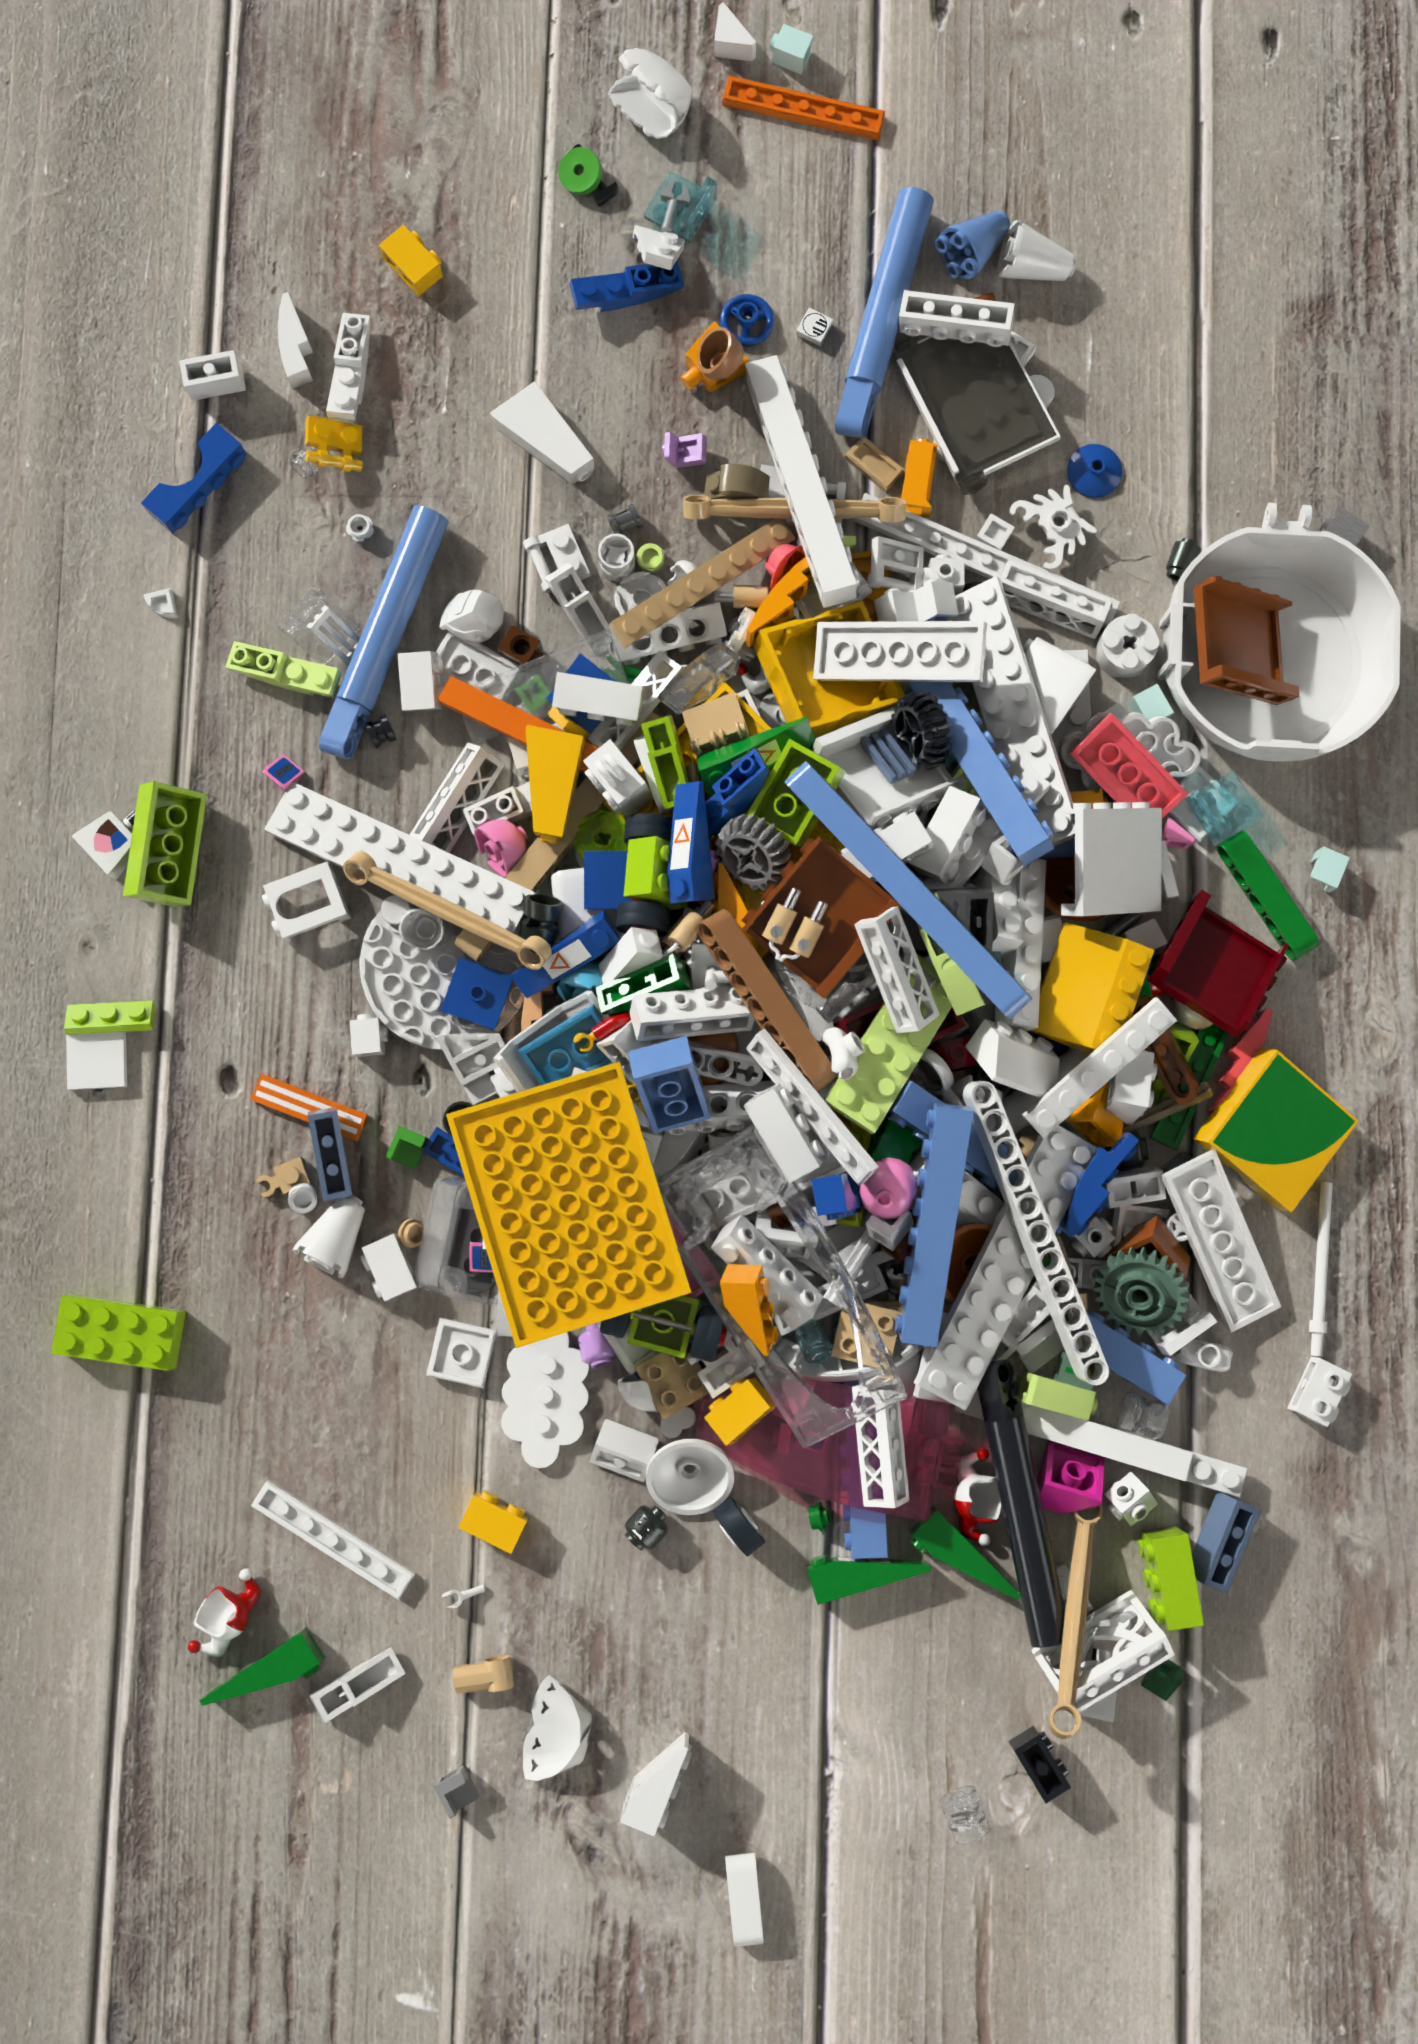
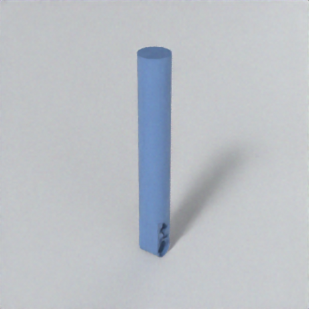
(882, 311)
(383, 632)

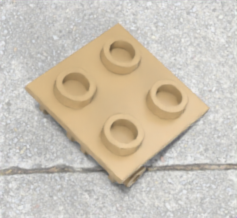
(715, 724)
(844, 1343)
(672, 1382)

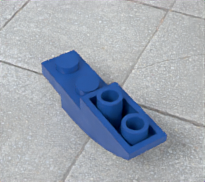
(621, 290)
(736, 791)
(1089, 1194)

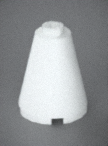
(1033, 256)
(333, 1236)

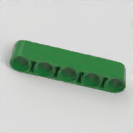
(1267, 895)

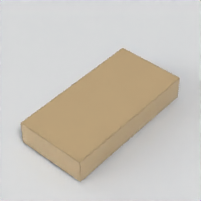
(874, 464)

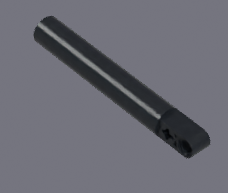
(1022, 1505)

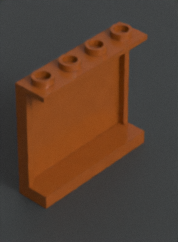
(1241, 640)
(850, 896)

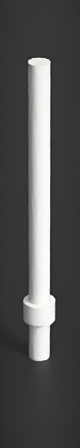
(1318, 1325)

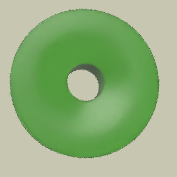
(572, 162)

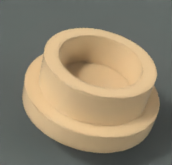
(411, 1233)

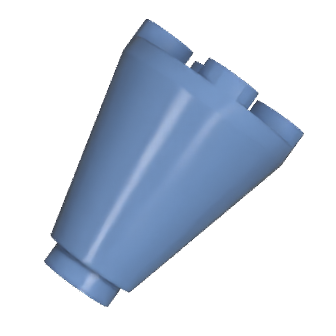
(970, 243)

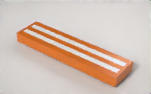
(299, 1102)

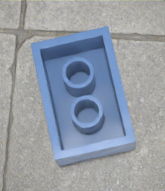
(669, 1084)

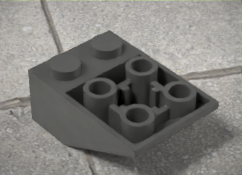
(969, 905)

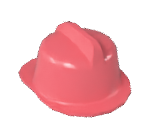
(782, 561)

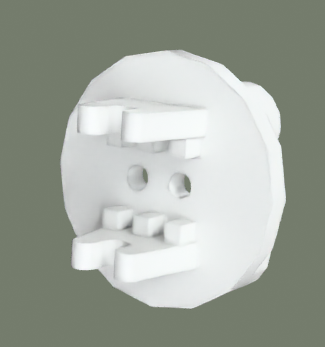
(738, 631)

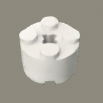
(1128, 631)

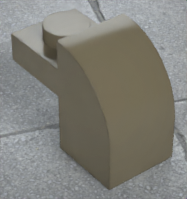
(737, 482)

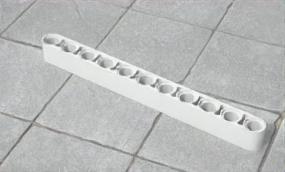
(1045, 1243)

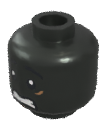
(646, 1527)

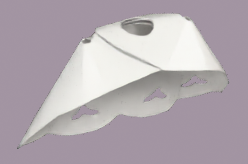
(559, 1730)

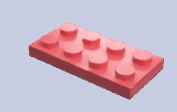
(1126, 767)

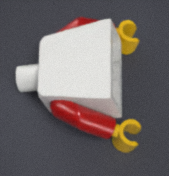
(615, 1039)

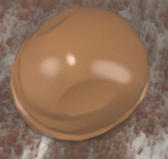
(719, 354)

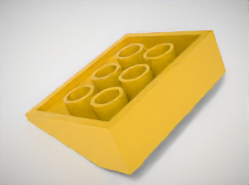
(1090, 987)

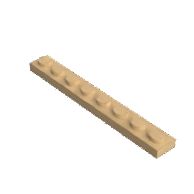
(700, 582)

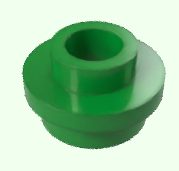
(819, 1517)

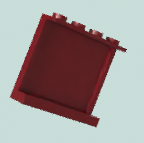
(1217, 968)

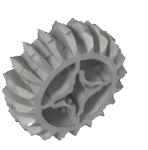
(753, 851)

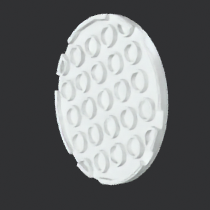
(411, 984)

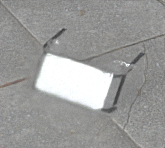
(431, 1268)

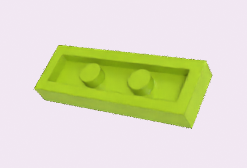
(109, 1017)

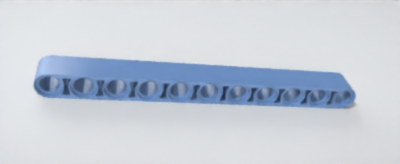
(908, 890)

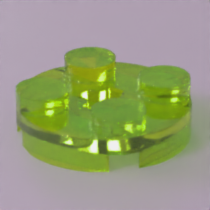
(597, 823)

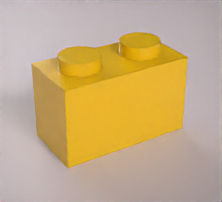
(411, 260)
(740, 1410)
(494, 1521)

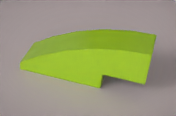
(665, 757)

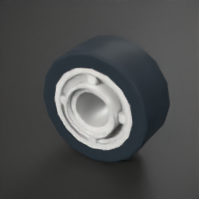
(739, 1527)

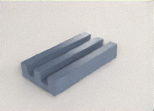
(891, 753)

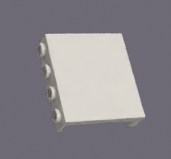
(865, 785)
(1116, 859)

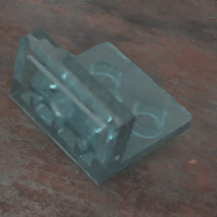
(688, 218)
(1224, 808)

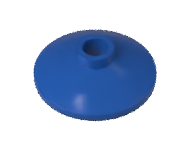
(1090, 481)

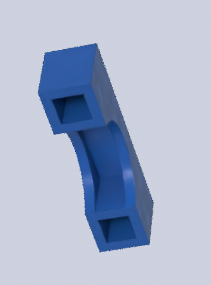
(175, 504)
(836, 1196)

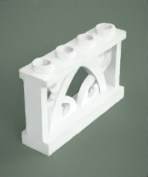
(1137, 1658)

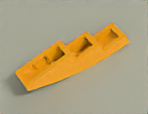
(779, 603)

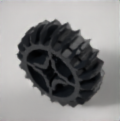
(922, 730)

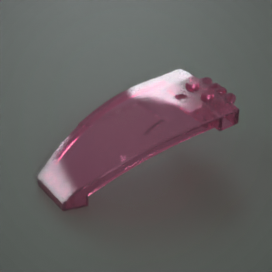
(832, 1465)

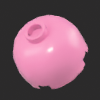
(502, 843)
(890, 1189)

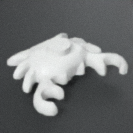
(1058, 521)

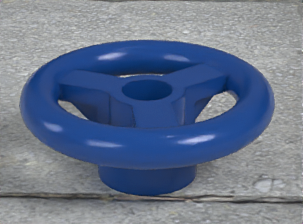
(748, 308)

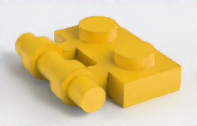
(334, 436)

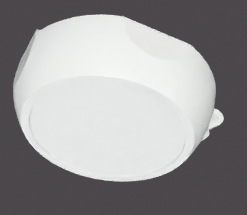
(1334, 641)

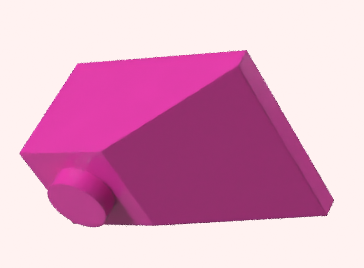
(1070, 1478)

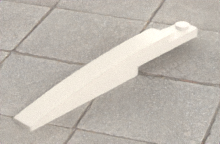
(1126, 1447)

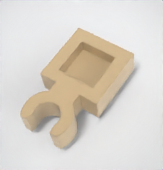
(286, 1177)

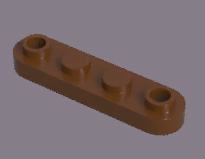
(1171, 1063)

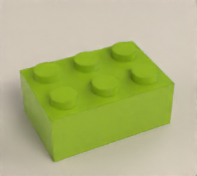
(781, 804)
(1170, 1578)

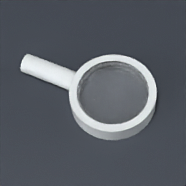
(939, 1077)

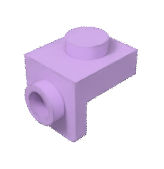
(685, 450)

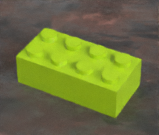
(165, 844)
(118, 1332)

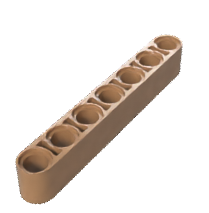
(764, 996)

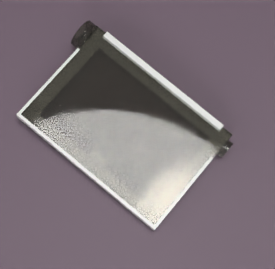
(975, 405)

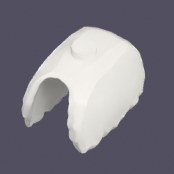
(653, 95)

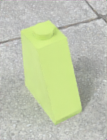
(1057, 1396)

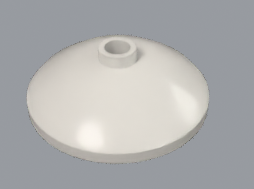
(694, 1487)

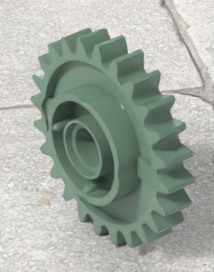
(1164, 1288)

